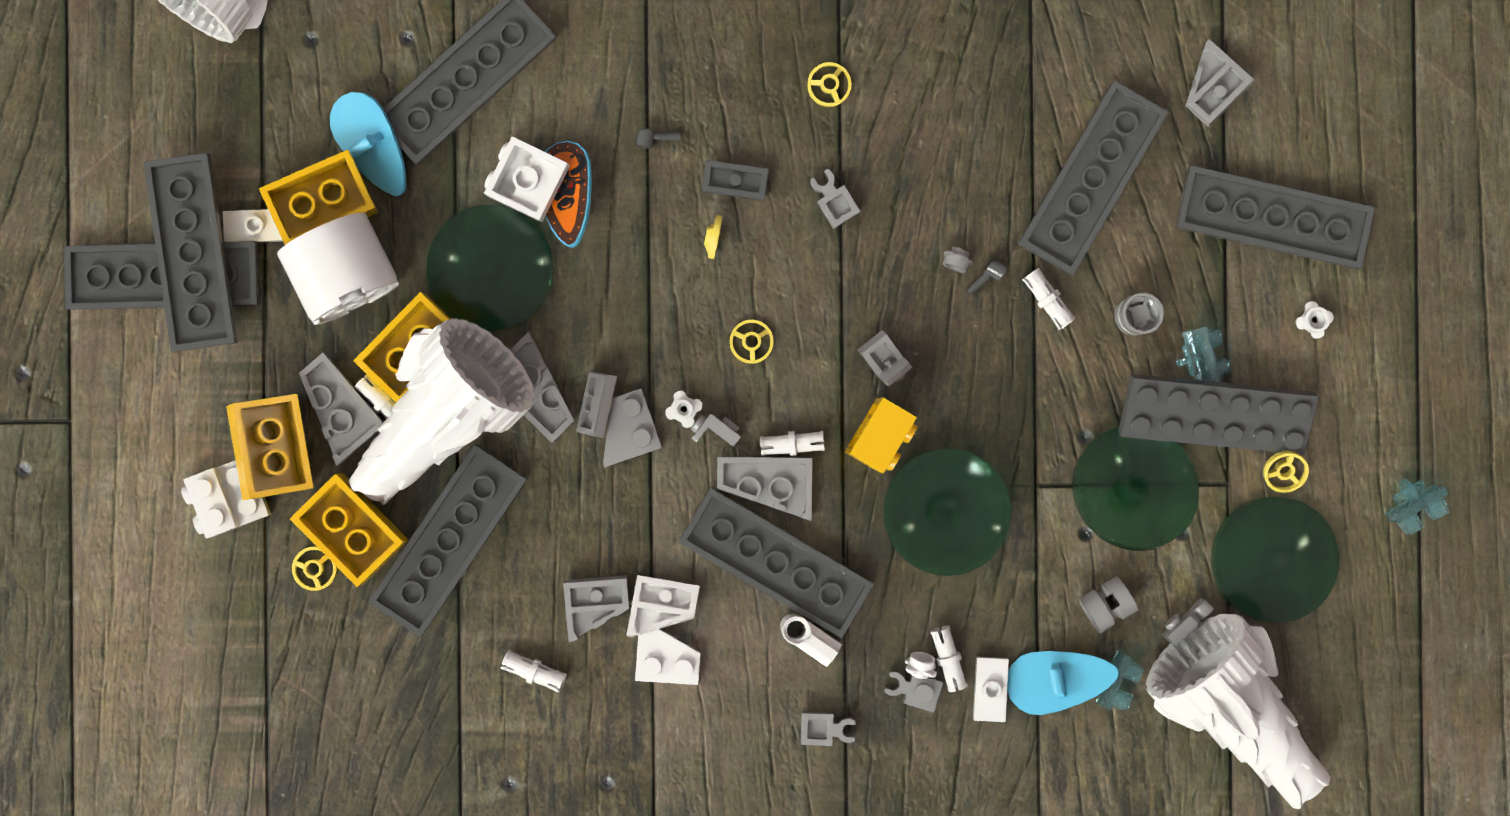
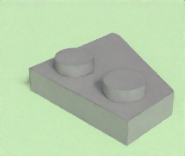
(1216, 84)
(629, 429)
(593, 602)

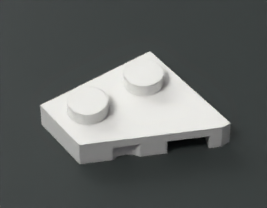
(660, 604)
(666, 659)

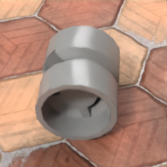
(1139, 314)
(1098, 610)

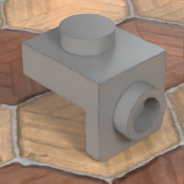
(885, 359)
(725, 429)

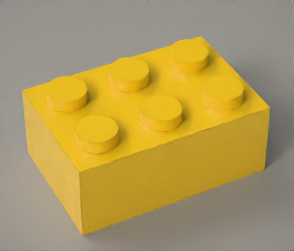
(317, 196)
(382, 356)
(882, 435)
(269, 446)
(349, 529)

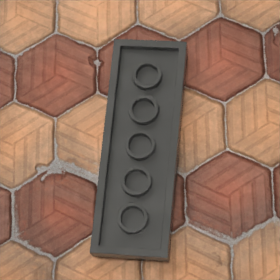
(466, 77)
(1093, 178)
(1274, 217)
(190, 252)
(130, 276)
(1217, 414)
(447, 540)
(776, 562)

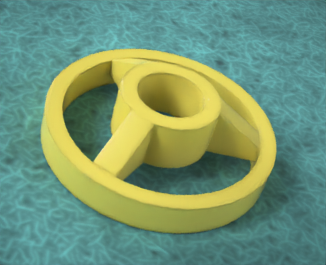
(829, 91)
(712, 237)
(752, 350)
(1287, 475)
(304, 566)

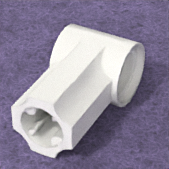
(811, 640)

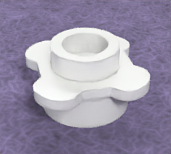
(1323, 317)
(675, 412)
(921, 665)

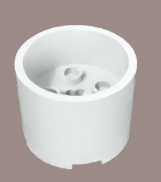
(338, 267)

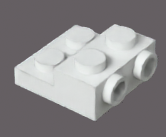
(525, 179)
(219, 501)

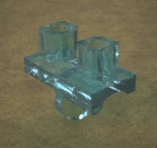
(1201, 356)
(1429, 499)
(1113, 695)

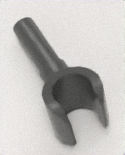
(646, 138)
(994, 269)

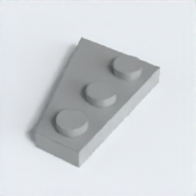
(342, 411)
(550, 411)
(772, 481)

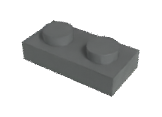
(735, 180)

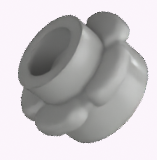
(957, 259)

